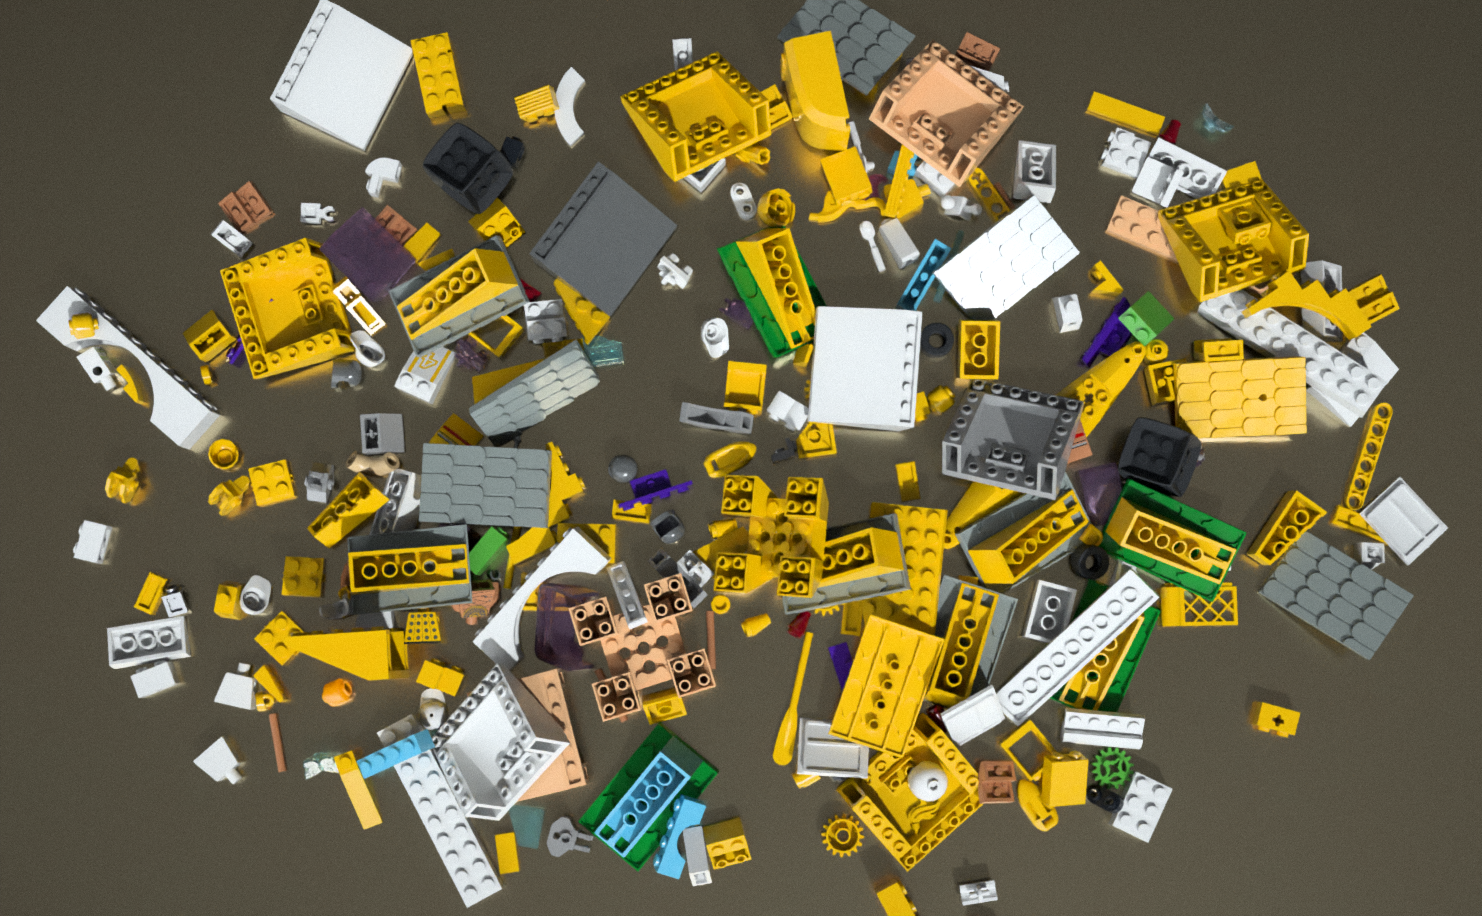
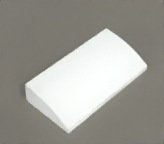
(148, 642)

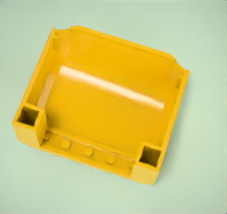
(816, 91)

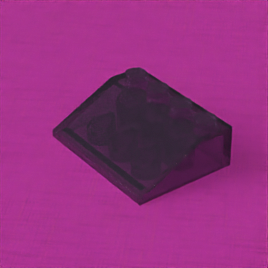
(368, 255)

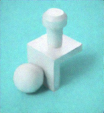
(960, 207)

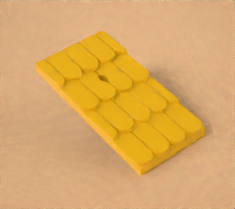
(1241, 397)
(887, 669)

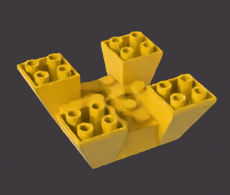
(783, 536)

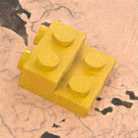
(1244, 221)

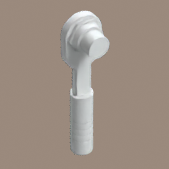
(856, 142)
(868, 233)

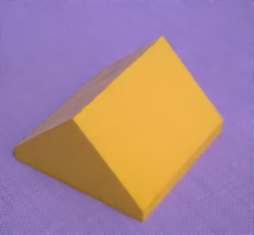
(663, 706)

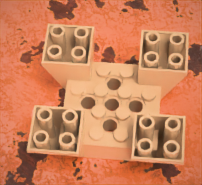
(619, 694)

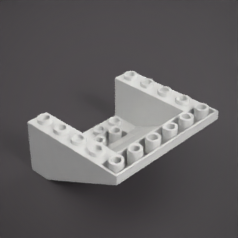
(341, 75)
(865, 367)
(496, 745)

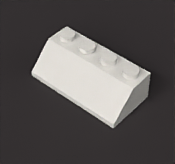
(1330, 278)
(403, 507)

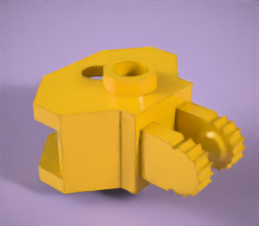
(123, 480)
(230, 494)

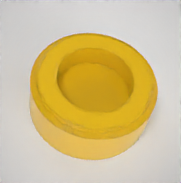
(206, 374)
(720, 604)

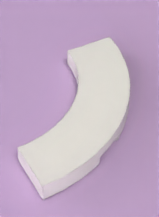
(565, 96)

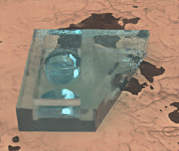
(603, 352)
(527, 824)

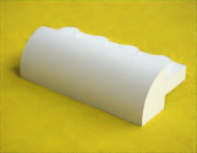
(1102, 728)

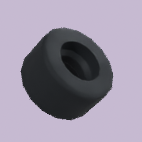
(941, 329)
(1100, 565)

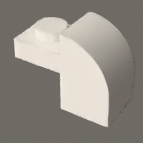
(381, 170)

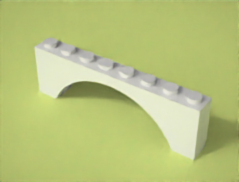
(501, 636)

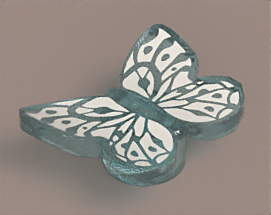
(1212, 122)
(319, 763)

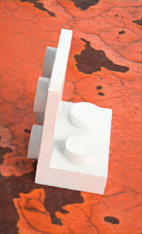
(1157, 182)

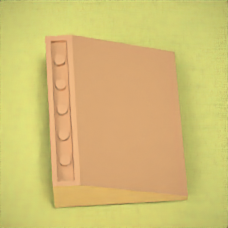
(945, 112)
(566, 769)

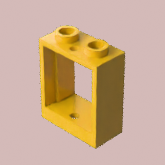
(507, 342)
(1013, 737)

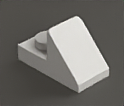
(231, 238)

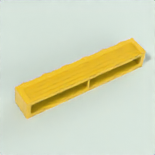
(897, 185)

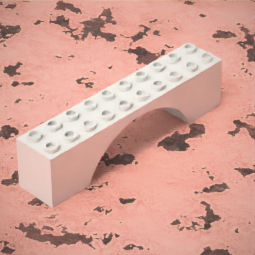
(176, 407)

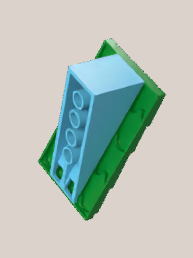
(641, 797)

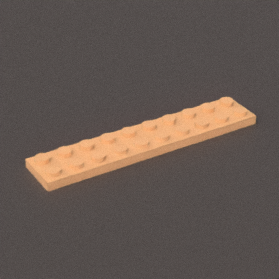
(1142, 226)

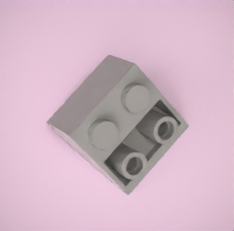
(382, 433)

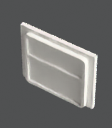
(1403, 521)
(973, 716)
(829, 754)

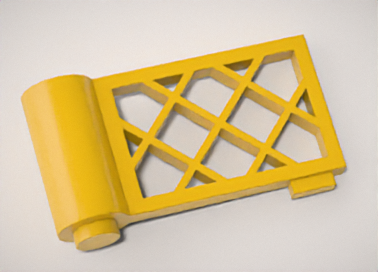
(1174, 609)

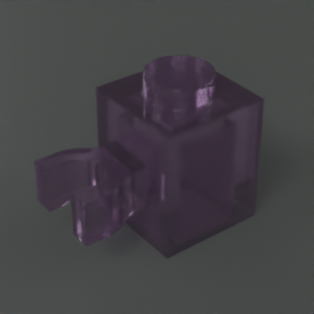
(737, 312)

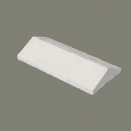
(1199, 175)

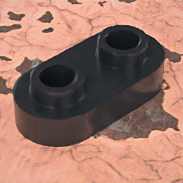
(1103, 798)

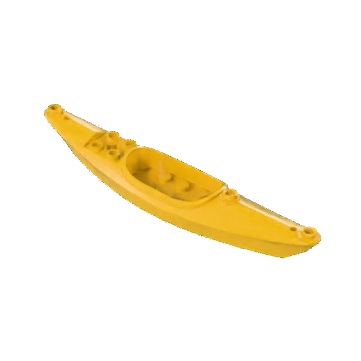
(1101, 385)

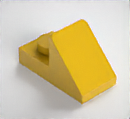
(1109, 284)

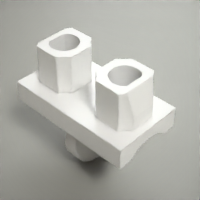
(672, 273)
(695, 568)
(978, 892)

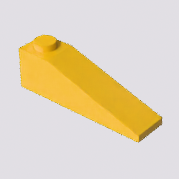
(358, 789)

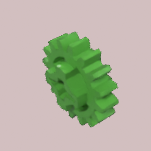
(1107, 774)

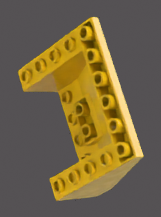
(698, 115)
(1213, 261)
(302, 321)
(366, 654)
(886, 799)

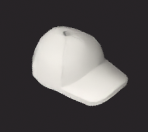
(716, 338)
(367, 349)
(257, 594)
(433, 703)

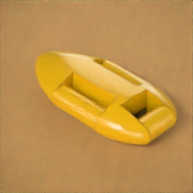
(729, 458)
(1030, 800)

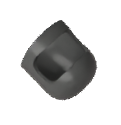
(346, 371)
(622, 468)
(668, 527)

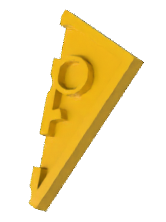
(586, 315)

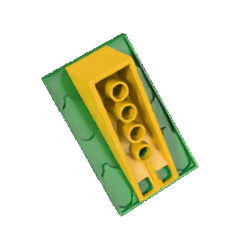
(774, 287)
(1171, 539)
(1107, 676)

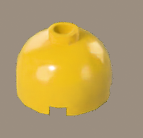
(776, 208)

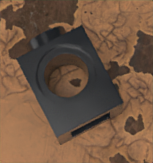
(513, 150)

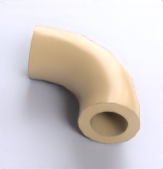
(372, 466)

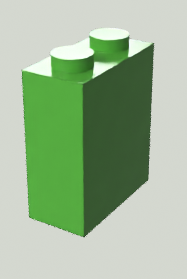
(1146, 318)
(488, 550)

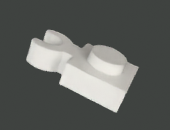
(313, 213)

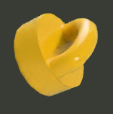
(260, 702)

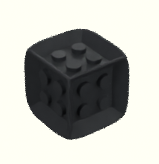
(468, 168)
(1159, 456)

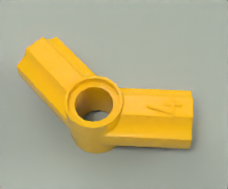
(754, 154)

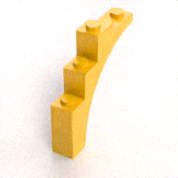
(1335, 306)
(562, 488)

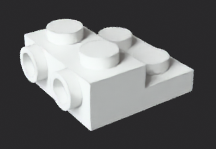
(1125, 153)
(545, 321)

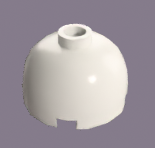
(927, 781)

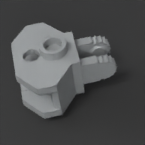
(320, 482)
(568, 837)

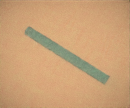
(955, 248)

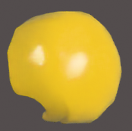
(223, 454)

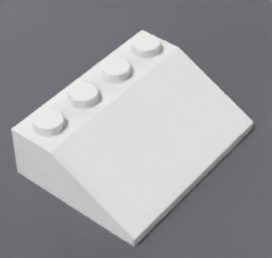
(1368, 354)

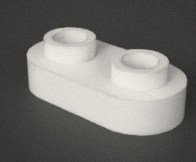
(743, 200)

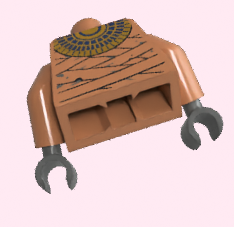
(484, 596)

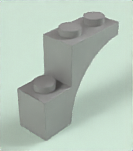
(716, 418)

